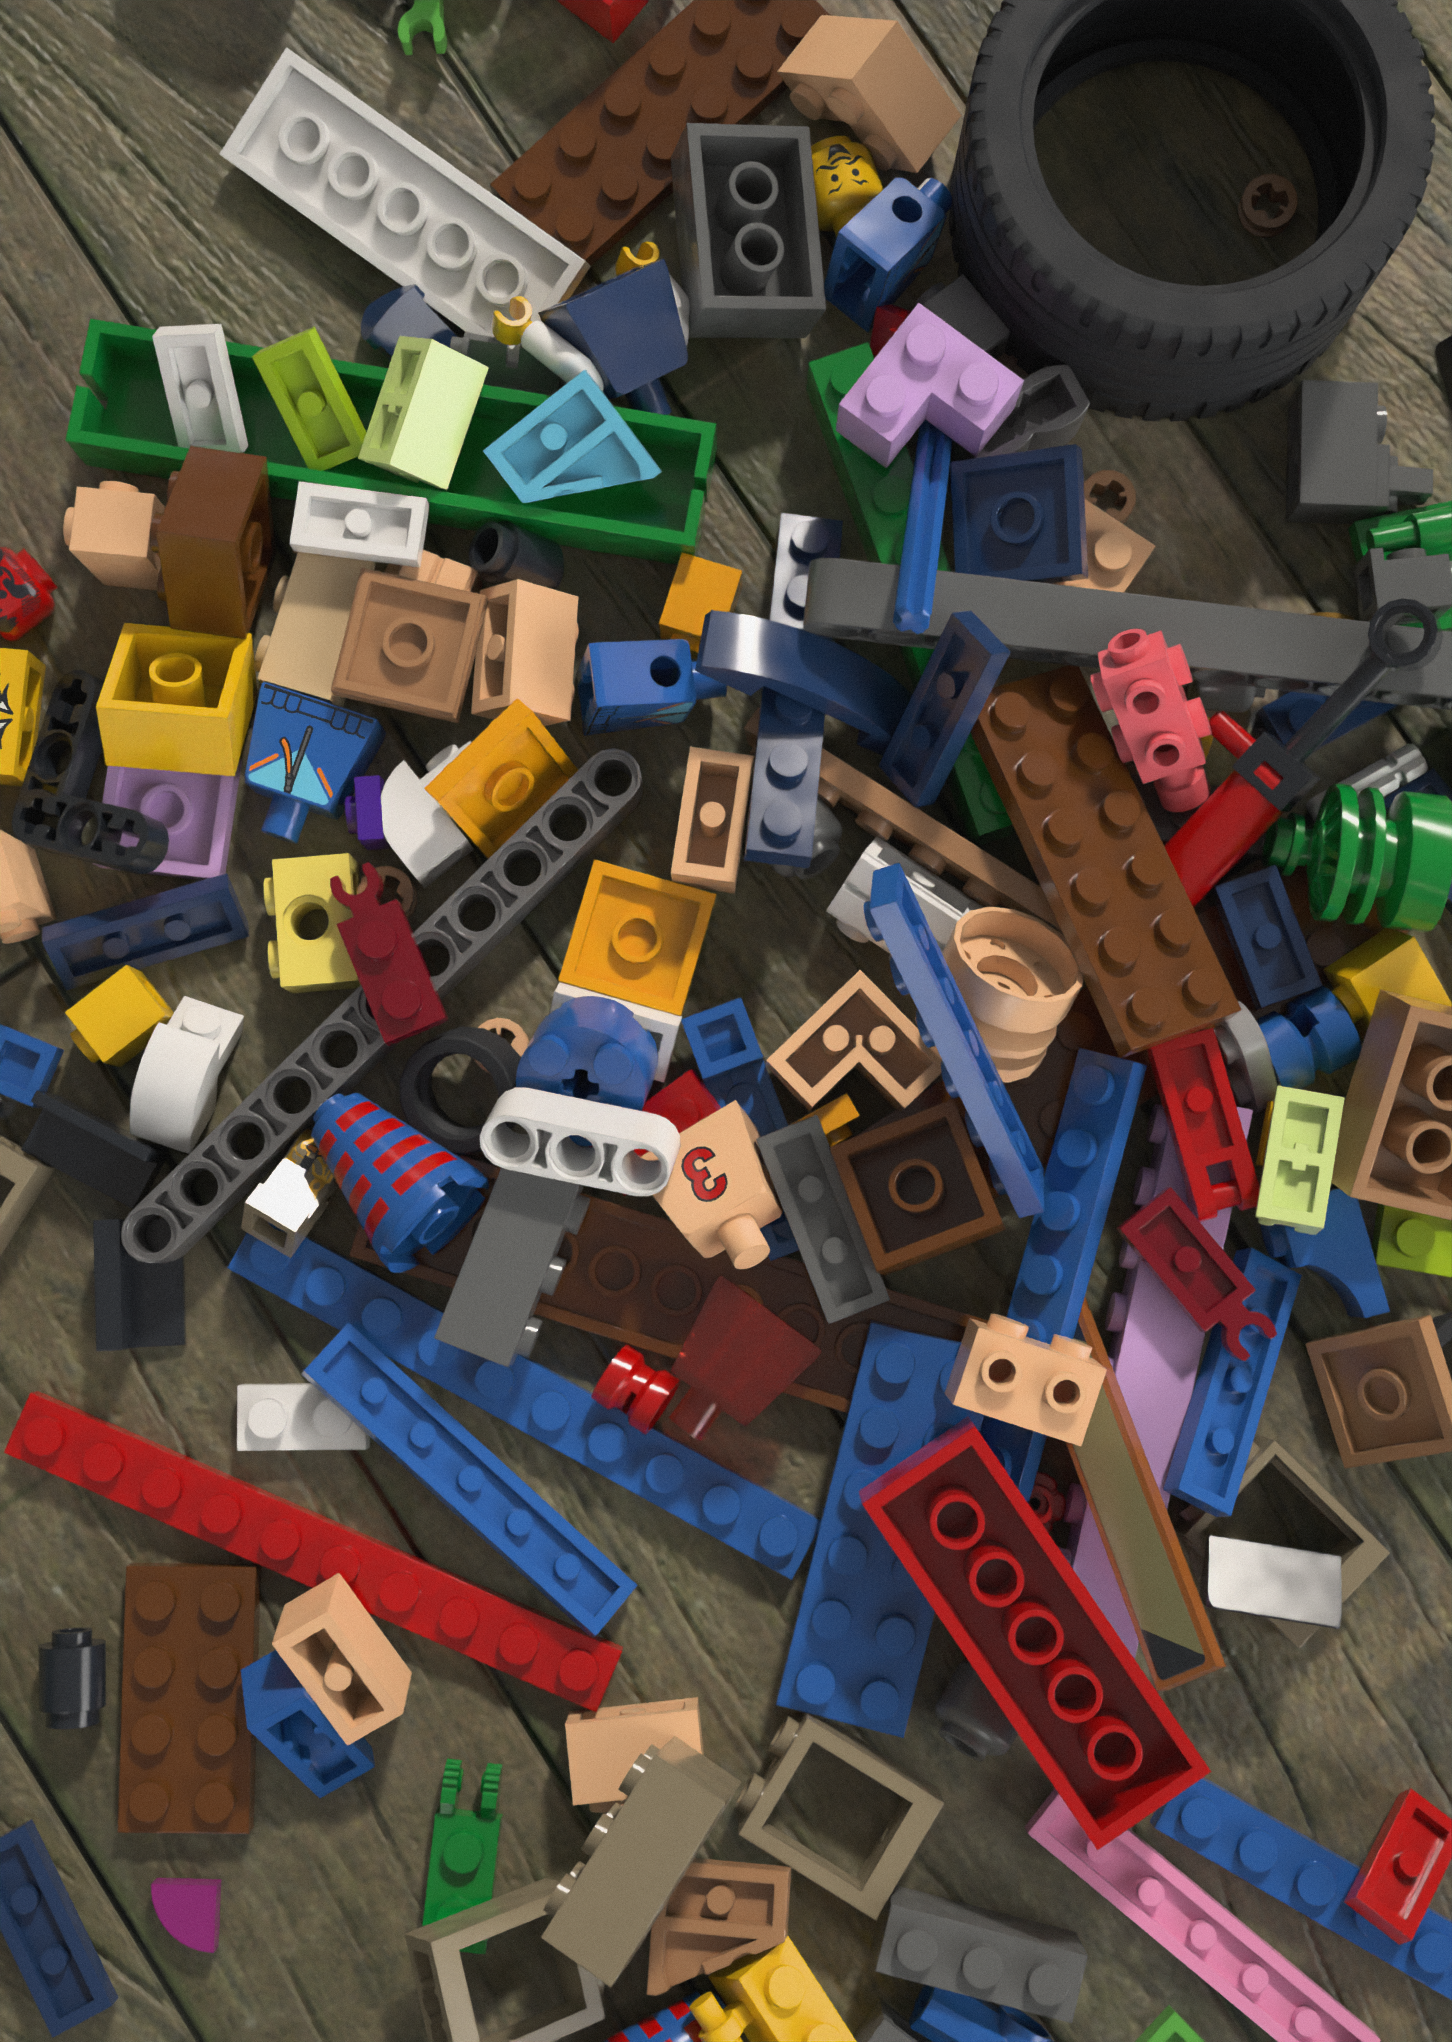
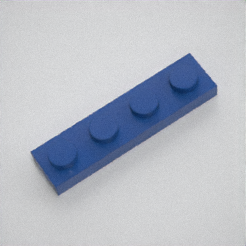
(1231, 1394)

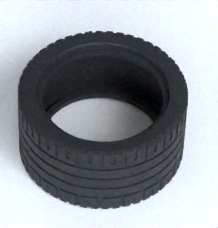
(1159, 348)

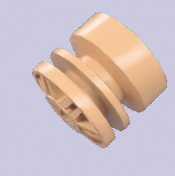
(1014, 982)

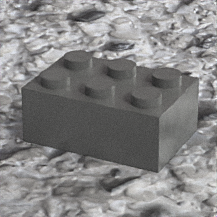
(748, 230)

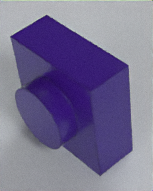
(365, 812)

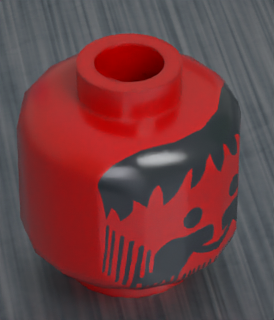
(23, 594)

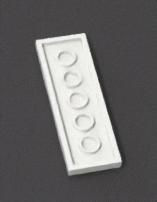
(397, 201)

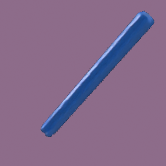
(923, 530)

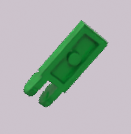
(464, 1849)

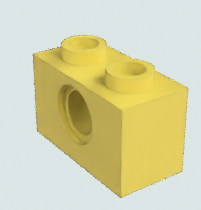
(292, 892)

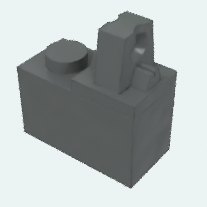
(1337, 457)

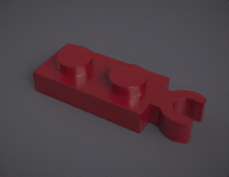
(388, 961)
(1194, 1269)

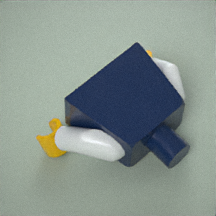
(617, 331)

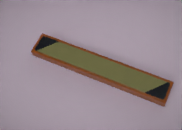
(1140, 1535)

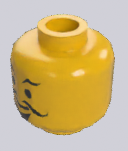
(843, 181)

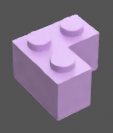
(931, 376)

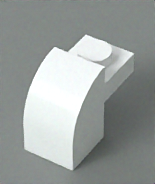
(417, 825)
(180, 1074)

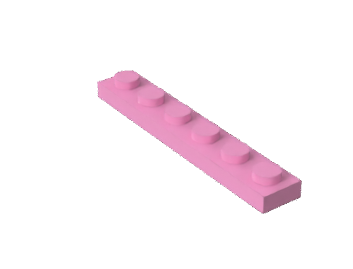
(1198, 1931)

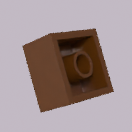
(215, 542)
(917, 1188)

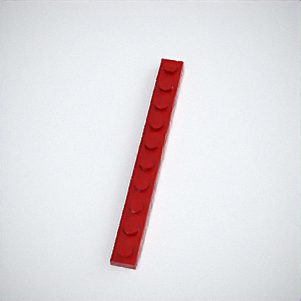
(313, 1549)

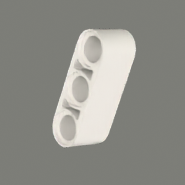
(553, 1155)

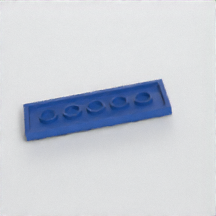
(860, 1610)

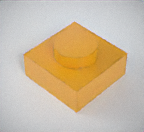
(835, 1118)

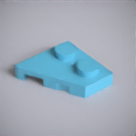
(570, 446)

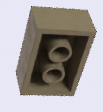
(637, 1857)

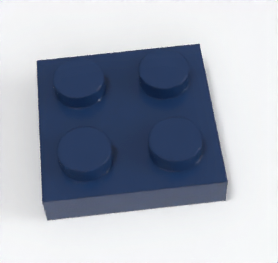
(1021, 515)

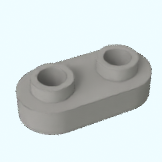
(1246, 1060)

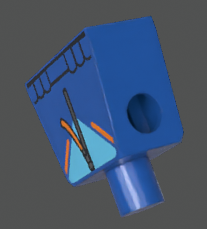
(885, 248)
(620, 686)
(306, 757)

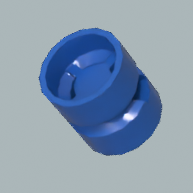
(1310, 1038)

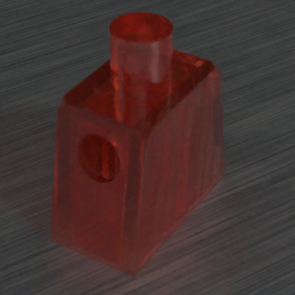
(736, 1360)

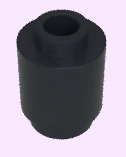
(511, 552)
(72, 1678)

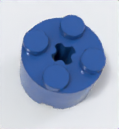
(591, 1053)

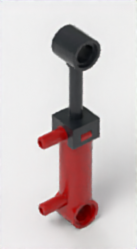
(1273, 775)

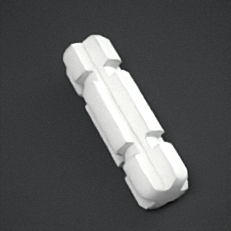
(1399, 768)

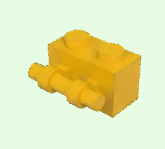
(770, 2000)

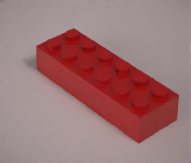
(1033, 1633)

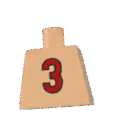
(721, 1188)

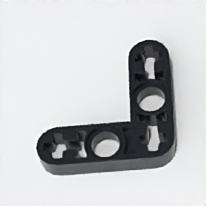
(65, 794)

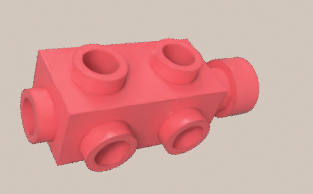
(1159, 726)

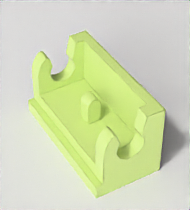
(423, 411)
(1299, 1159)

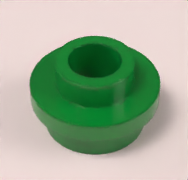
(1286, 844)

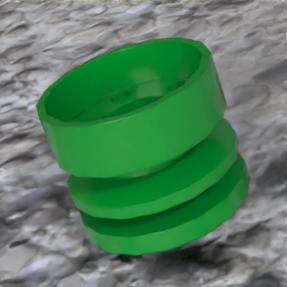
(1380, 858)

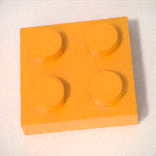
(502, 778)
(637, 937)

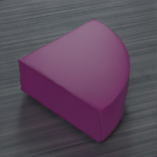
(189, 1910)

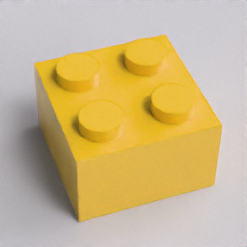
(177, 700)

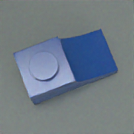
(1336, 1253)
(296, 1729)

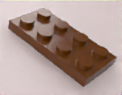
(183, 1706)

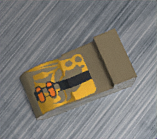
(290, 1197)

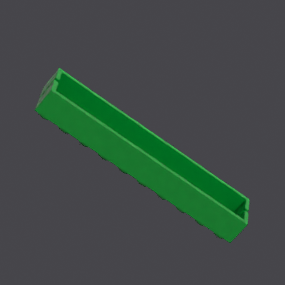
(633, 519)

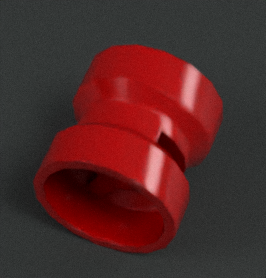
(635, 1389)

